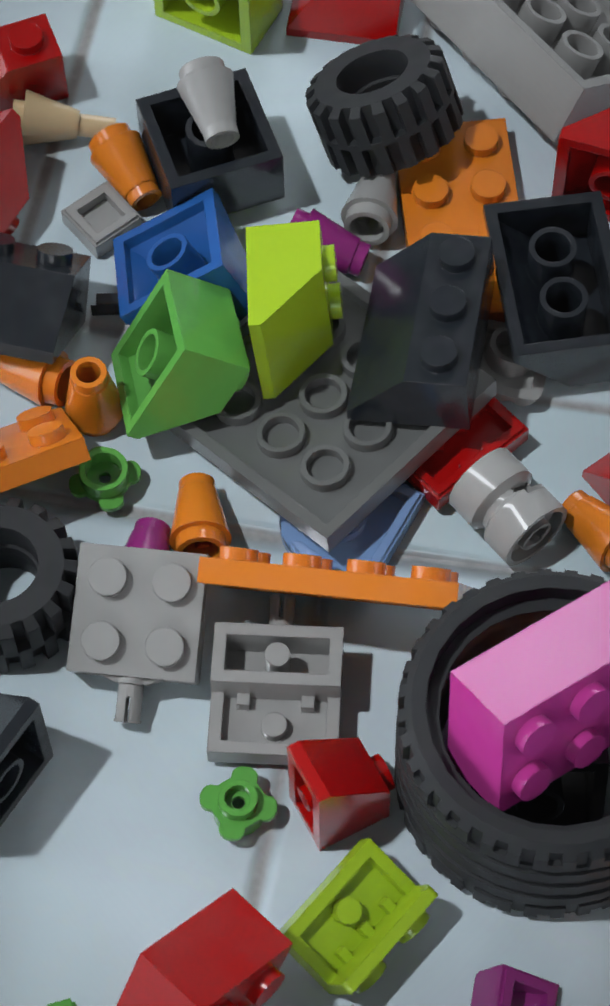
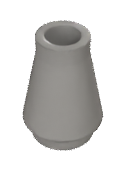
(210, 98)
(372, 208)

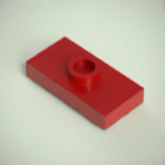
(489, 429)

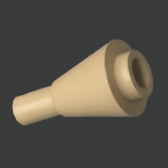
(51, 121)

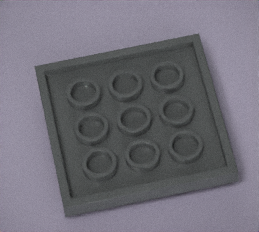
(304, 451)

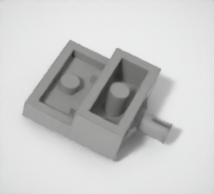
(137, 620)
(273, 686)

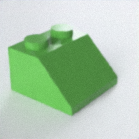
(179, 356)

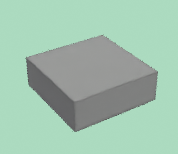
(100, 218)

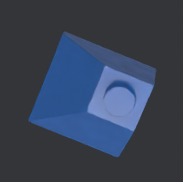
(186, 239)

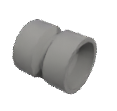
(499, 498)

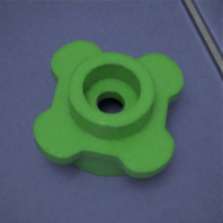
(109, 463)
(236, 822)

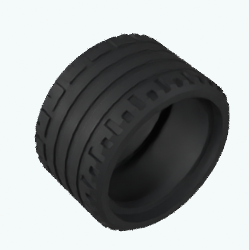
(468, 839)

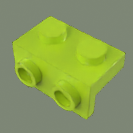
(357, 920)

